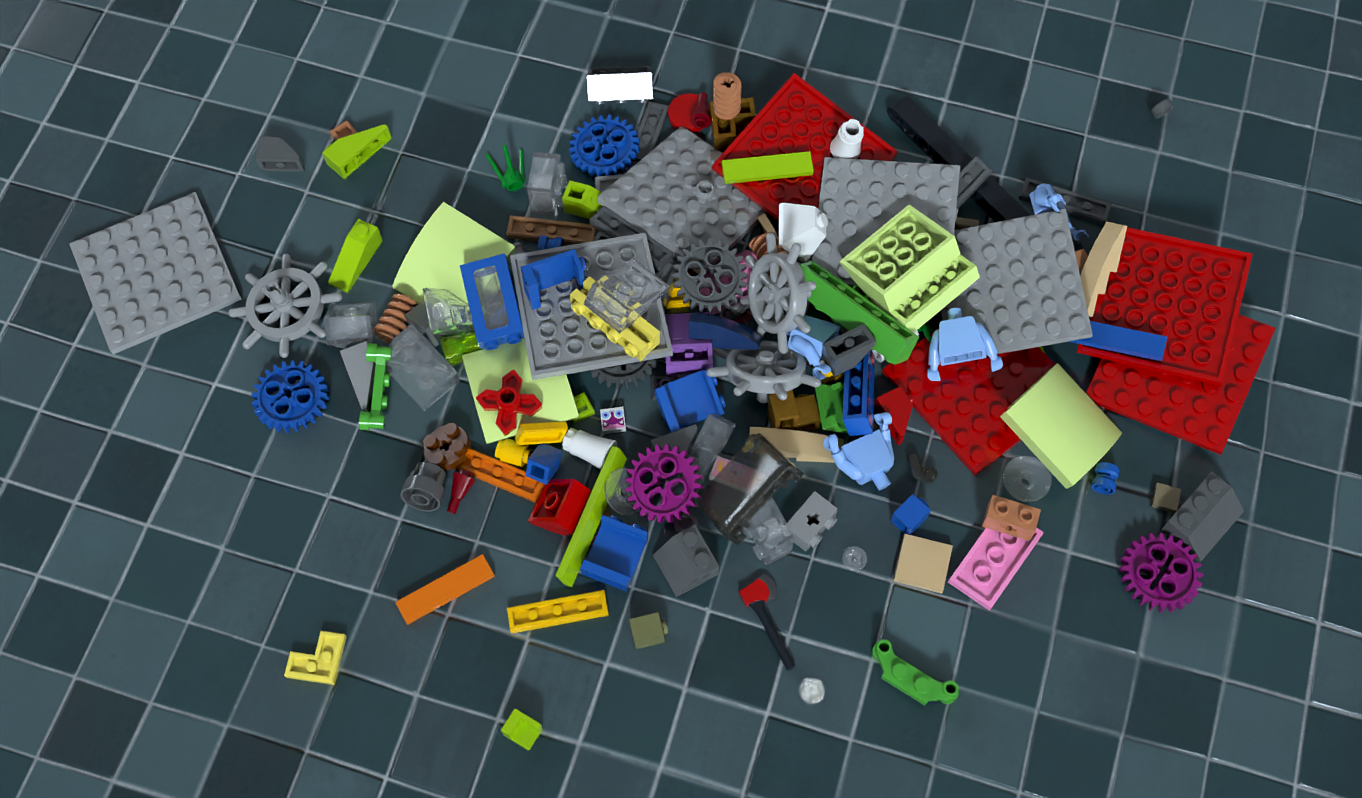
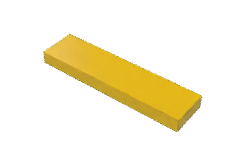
(557, 611)

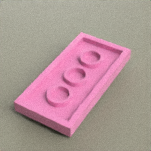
(991, 565)

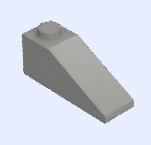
(360, 373)

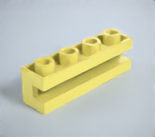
(636, 339)

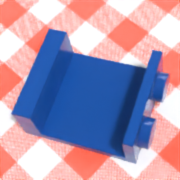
(552, 272)
(688, 400)
(615, 552)

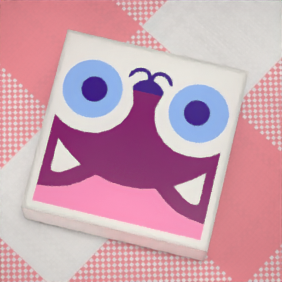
(613, 420)

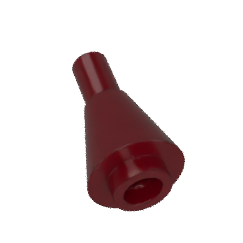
(701, 115)
(461, 485)

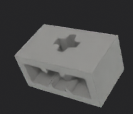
(814, 509)

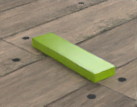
(767, 167)

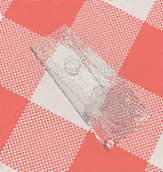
(710, 443)

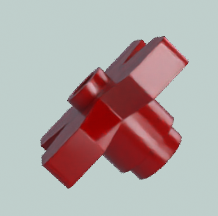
(521, 403)

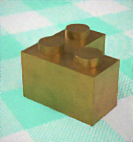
(725, 130)
(793, 413)

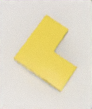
(323, 665)

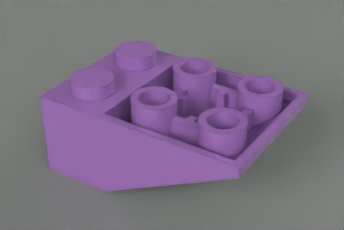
(688, 354)

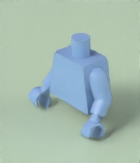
(1045, 200)
(959, 342)
(812, 343)
(866, 457)

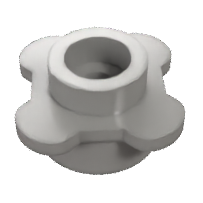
(704, 191)

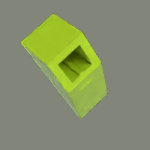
(581, 200)

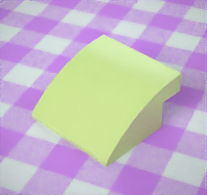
(440, 248)
(910, 268)
(486, 371)
(1061, 426)

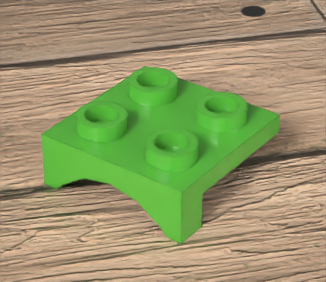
(831, 407)

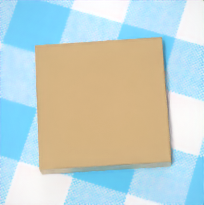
(923, 563)

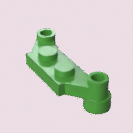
(375, 418)
(911, 680)

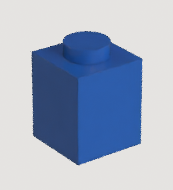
(543, 463)
(911, 515)

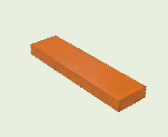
(501, 475)
(445, 589)

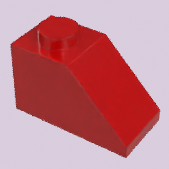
(899, 406)

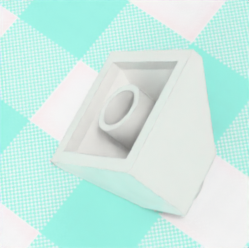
(801, 225)

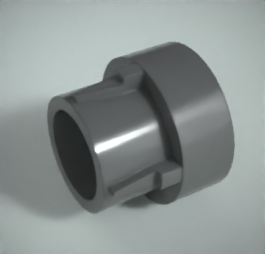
(424, 487)

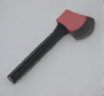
(754, 595)

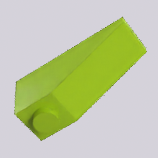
(353, 150)
(355, 254)

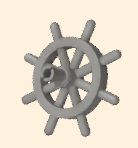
(778, 292)
(285, 305)
(760, 370)

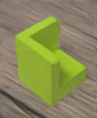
(521, 729)

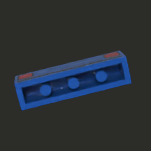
(859, 397)

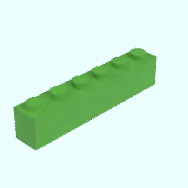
(852, 310)

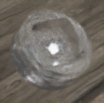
(854, 558)
(811, 690)

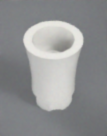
(848, 140)
(588, 446)

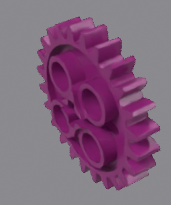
(656, 463)
(1182, 586)

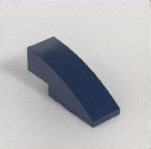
(723, 332)

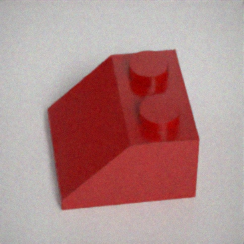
(560, 506)

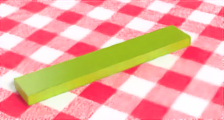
(589, 520)

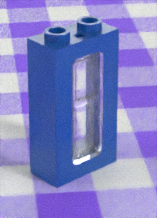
(492, 302)

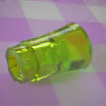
(459, 345)

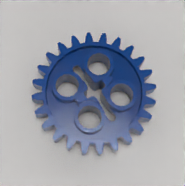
(604, 146)
(298, 412)

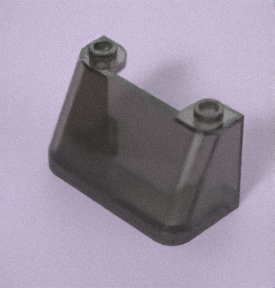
(745, 486)

